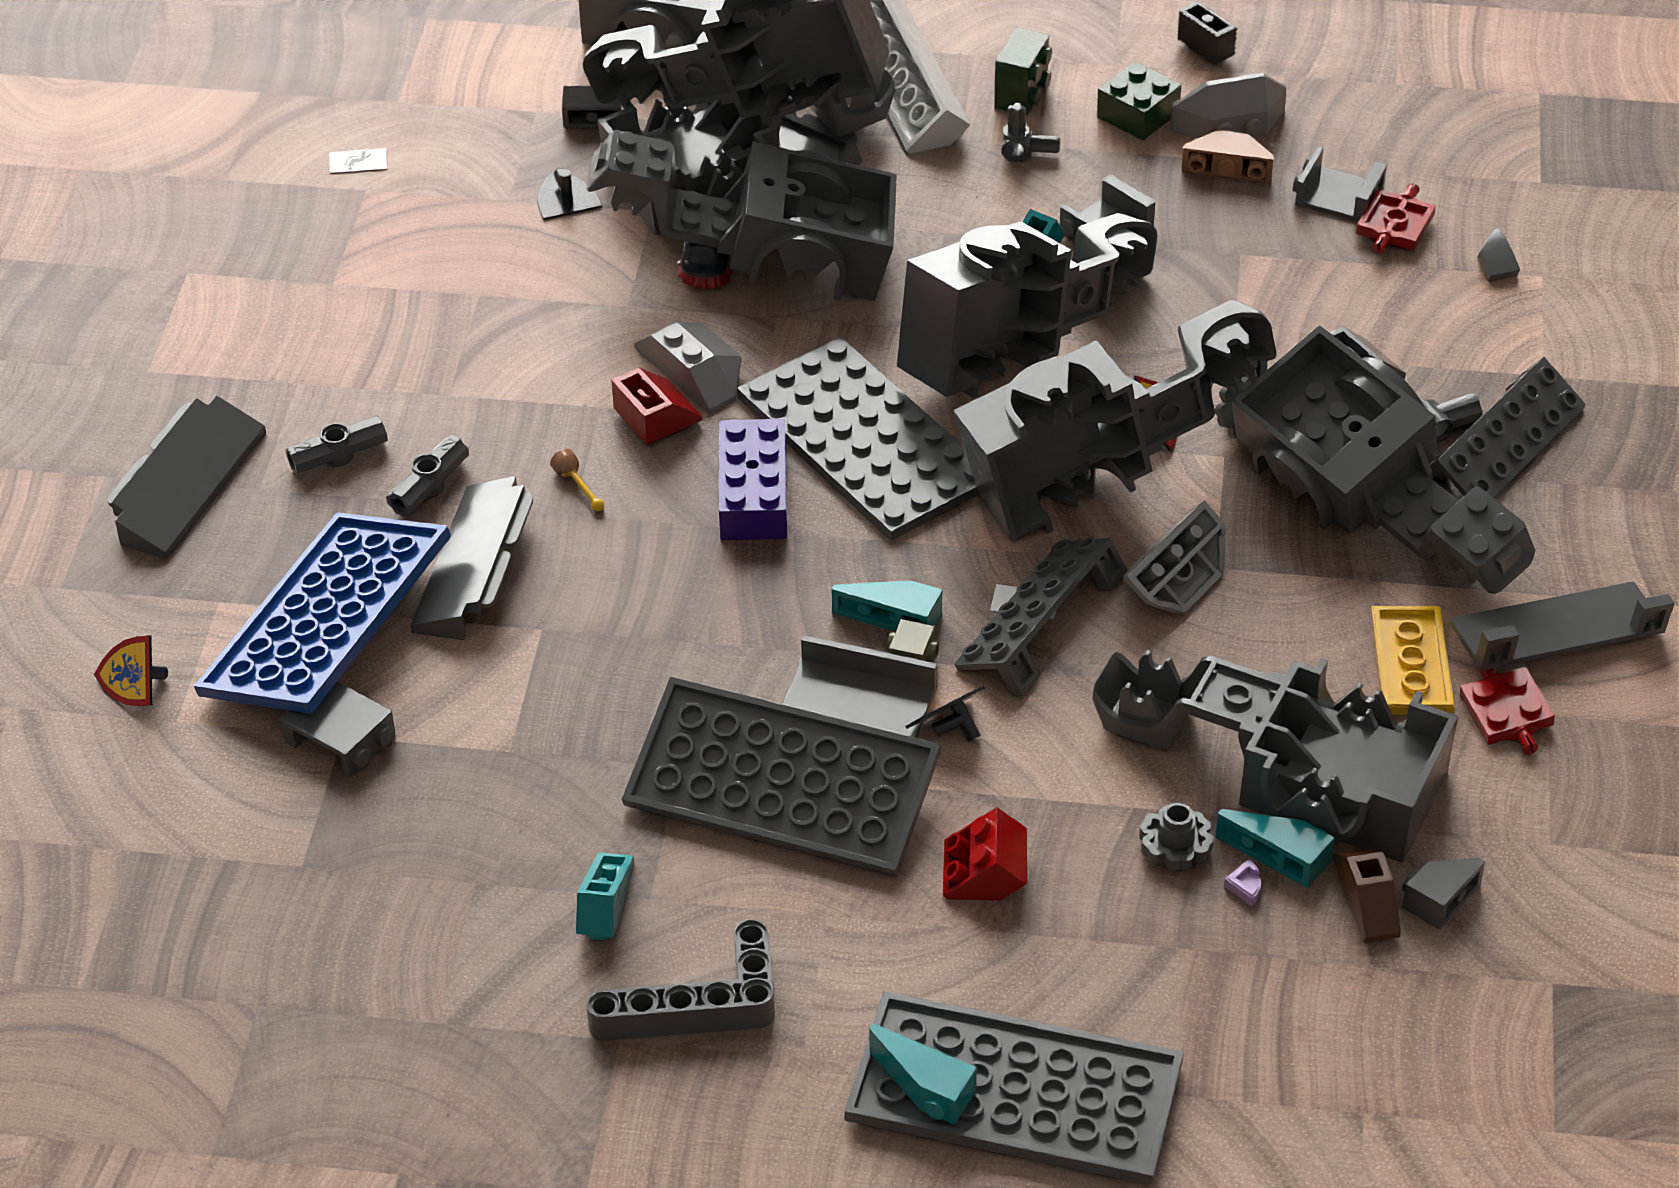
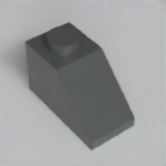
(1441, 888)

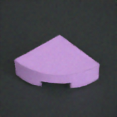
(1245, 882)

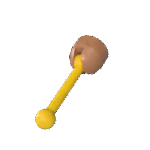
(566, 465)

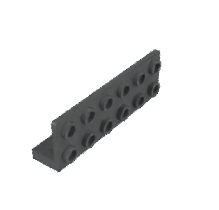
(1510, 431)
(1561, 624)
(1005, 638)

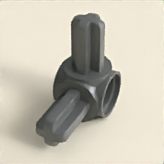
(1018, 138)

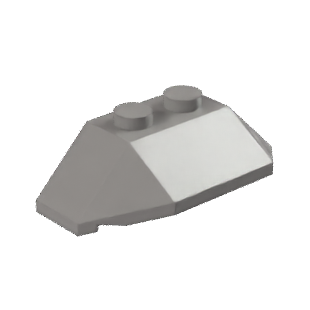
(1231, 104)
(695, 362)
(1181, 562)

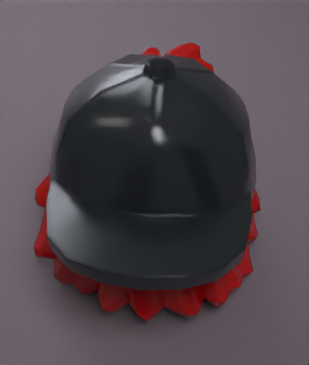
(703, 266)

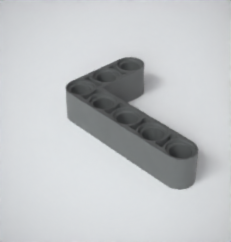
(693, 1006)

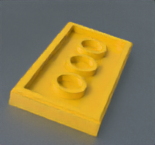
(1411, 656)

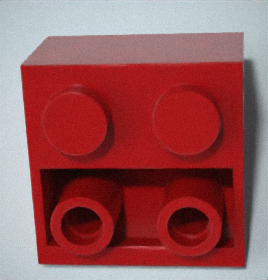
(651, 405)
(986, 858)

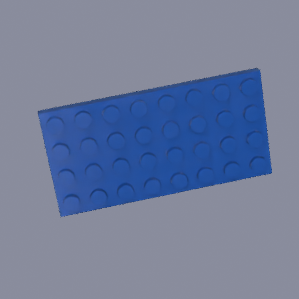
(322, 612)

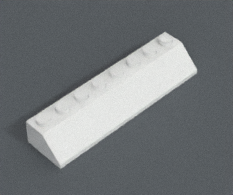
(923, 103)

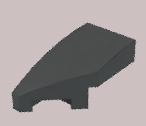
(1498, 257)

